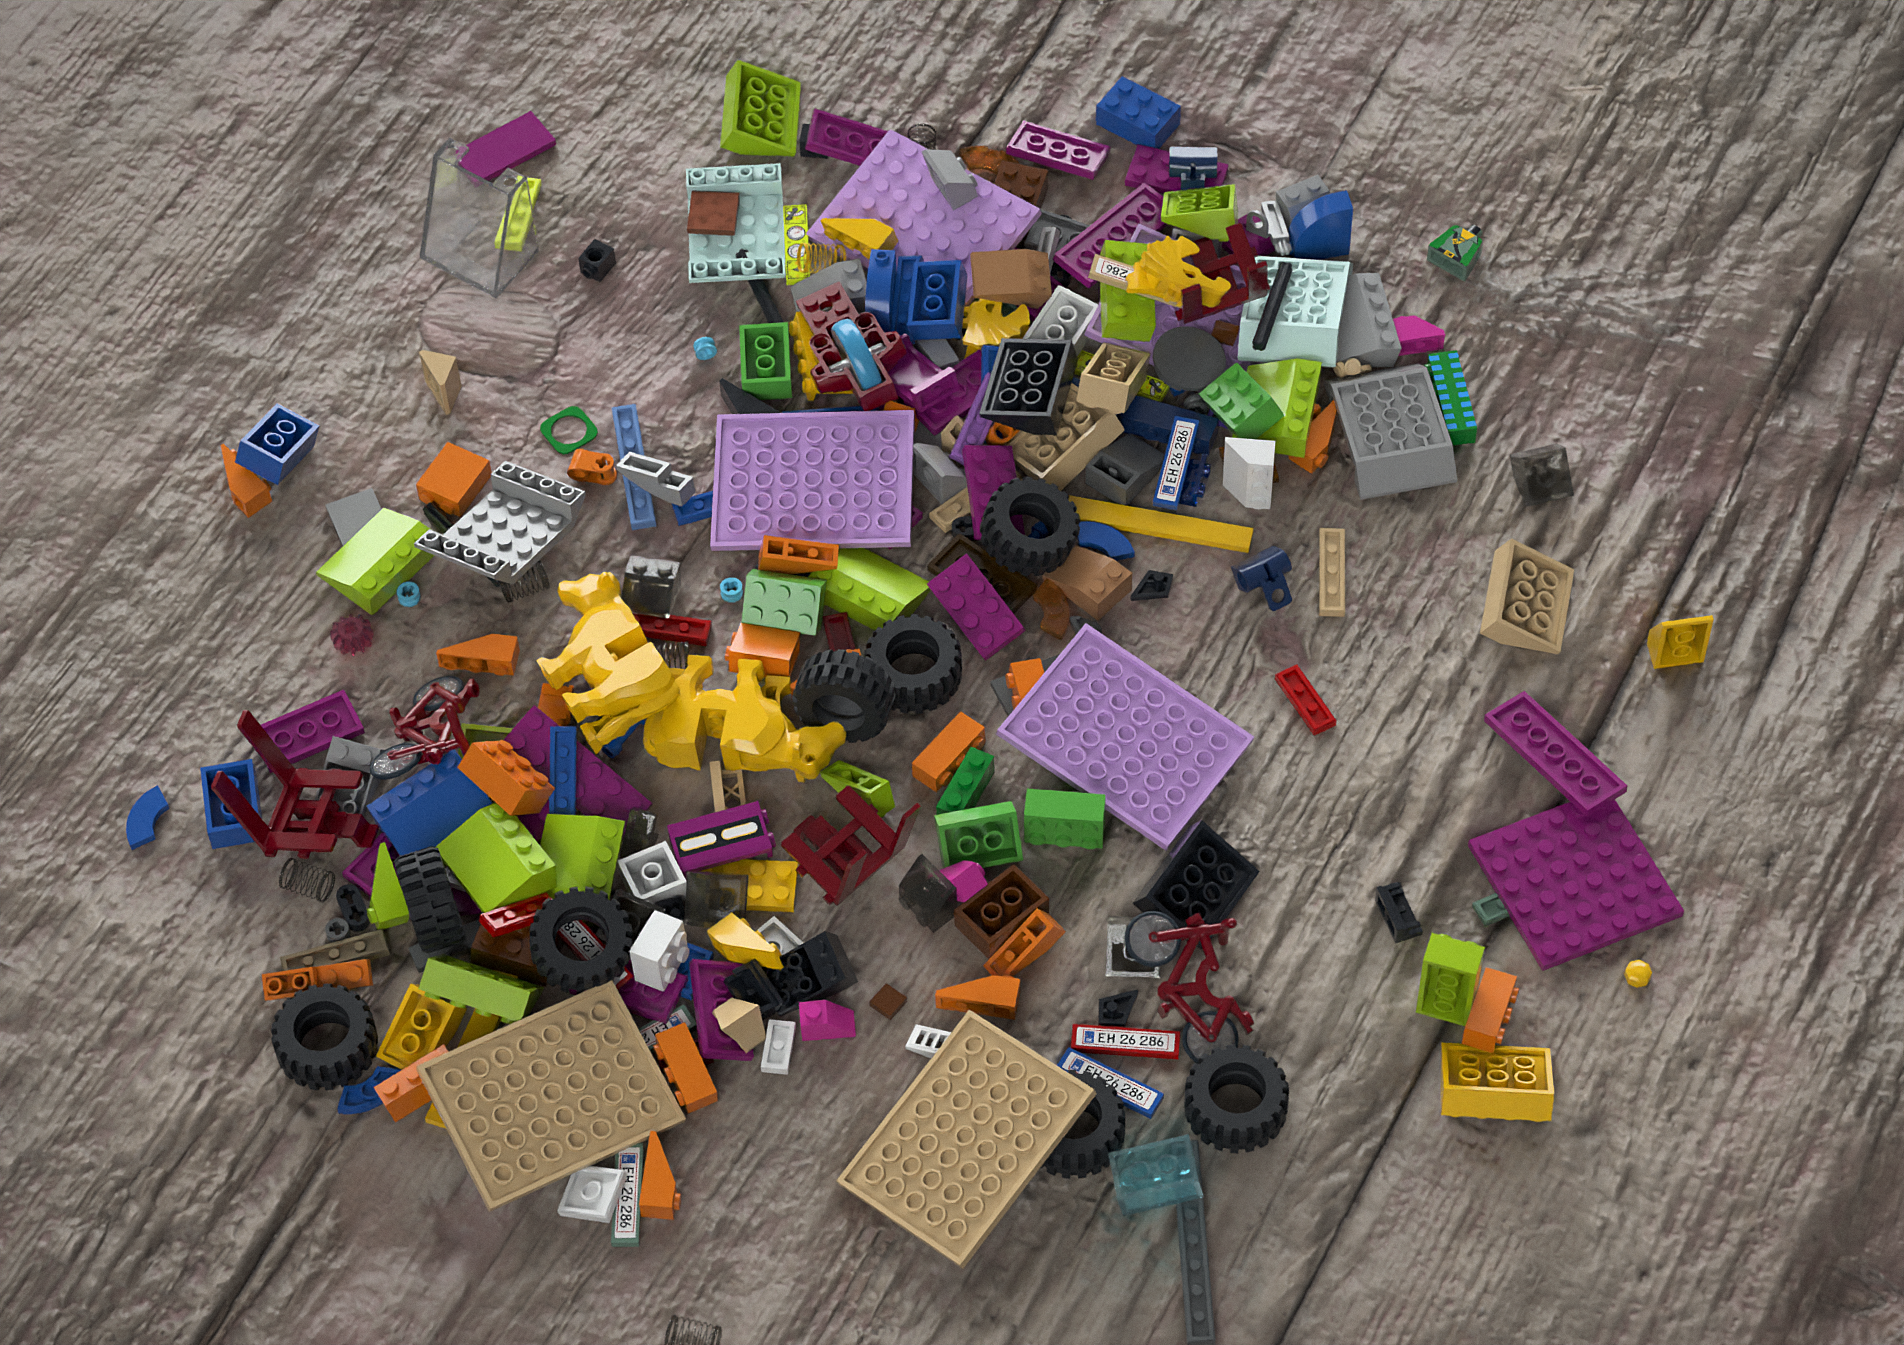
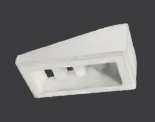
(928, 1051)

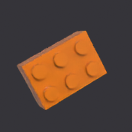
(506, 777)

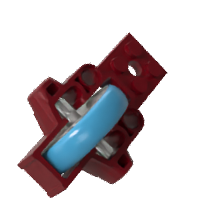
(860, 349)

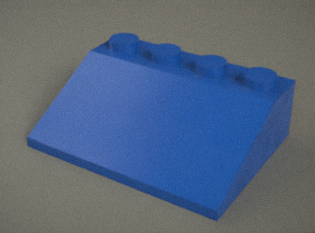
(428, 806)

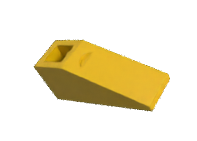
(860, 234)
(740, 944)

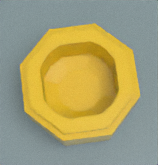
(1638, 973)

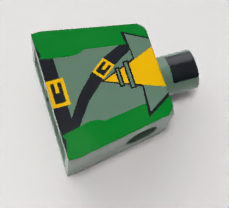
(1457, 250)

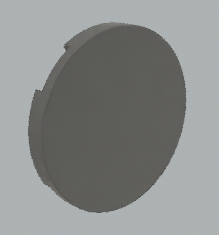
(1188, 358)

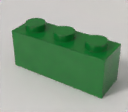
(967, 782)

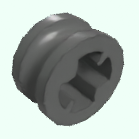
(1195, 404)
(334, 924)

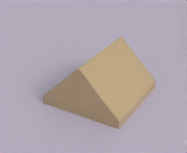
(442, 377)

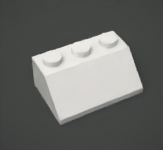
(1064, 318)
(1249, 471)

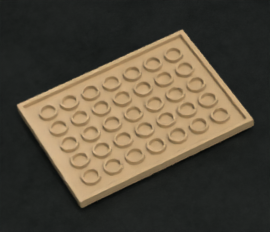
(550, 1095)
(966, 1138)

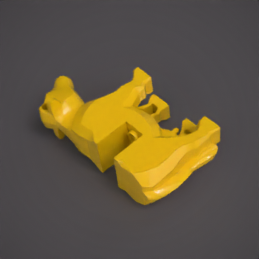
(615, 659)
(747, 720)

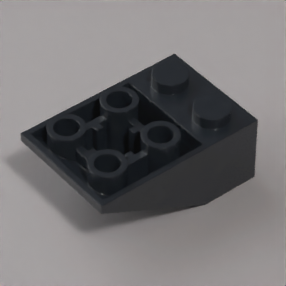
(812, 972)

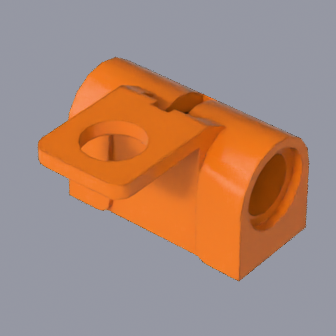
(553, 704)

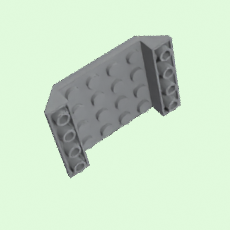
(1393, 430)
(510, 525)

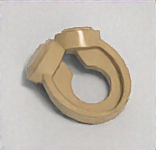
(1351, 367)

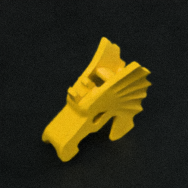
(1164, 273)
(988, 326)

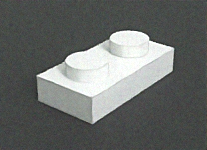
(778, 1047)

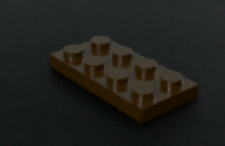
(1010, 586)

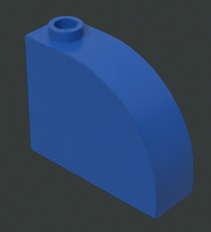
(1322, 228)
(881, 286)

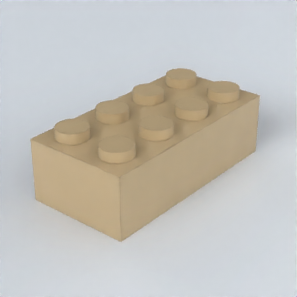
(1113, 378)

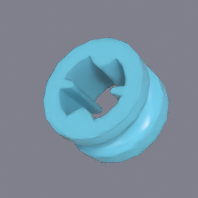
(705, 348)
(408, 587)
(732, 595)

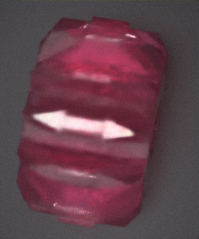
(352, 634)

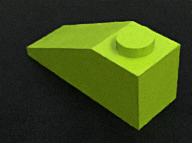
(868, 786)
(387, 900)

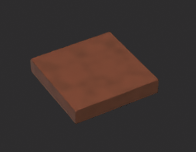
(713, 213)

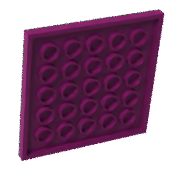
(1575, 881)

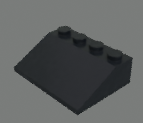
(1030, 384)
(1198, 877)

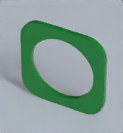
(572, 411)

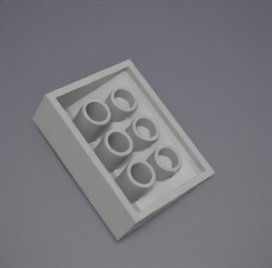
(1367, 324)

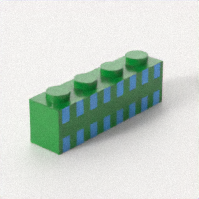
(1452, 396)

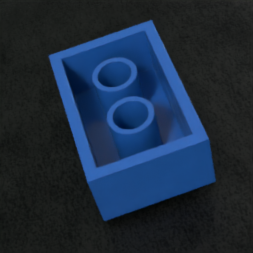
(1138, 114)
(937, 300)
(277, 444)
(221, 824)

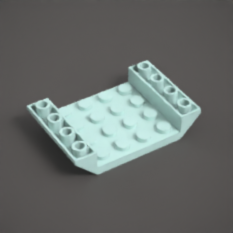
(757, 226)
(1307, 316)

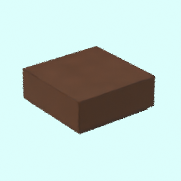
(1225, 332)
(888, 1001)

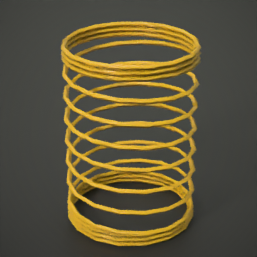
(808, 256)

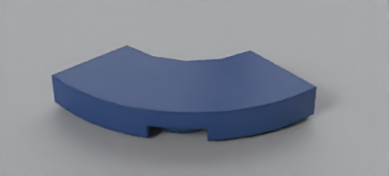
(1105, 539)
(143, 817)
(363, 1096)

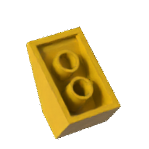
(1679, 641)
(419, 1028)

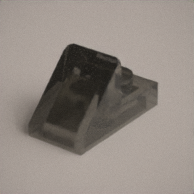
(639, 832)

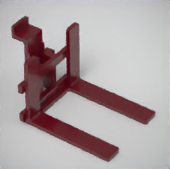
(1211, 266)
(281, 833)
(841, 857)

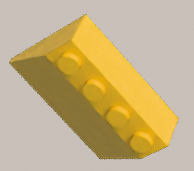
(1497, 1084)

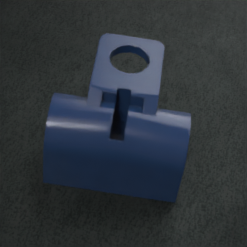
(1193, 165)
(1267, 572)

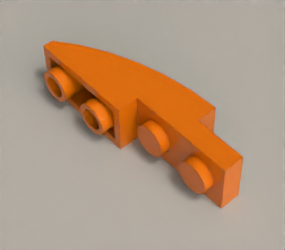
(286, 983)

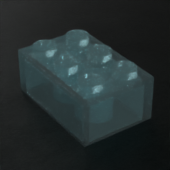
(1155, 1175)

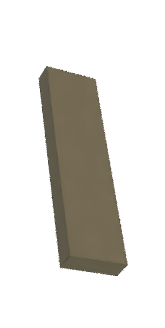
(360, 947)

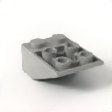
(352, 757)

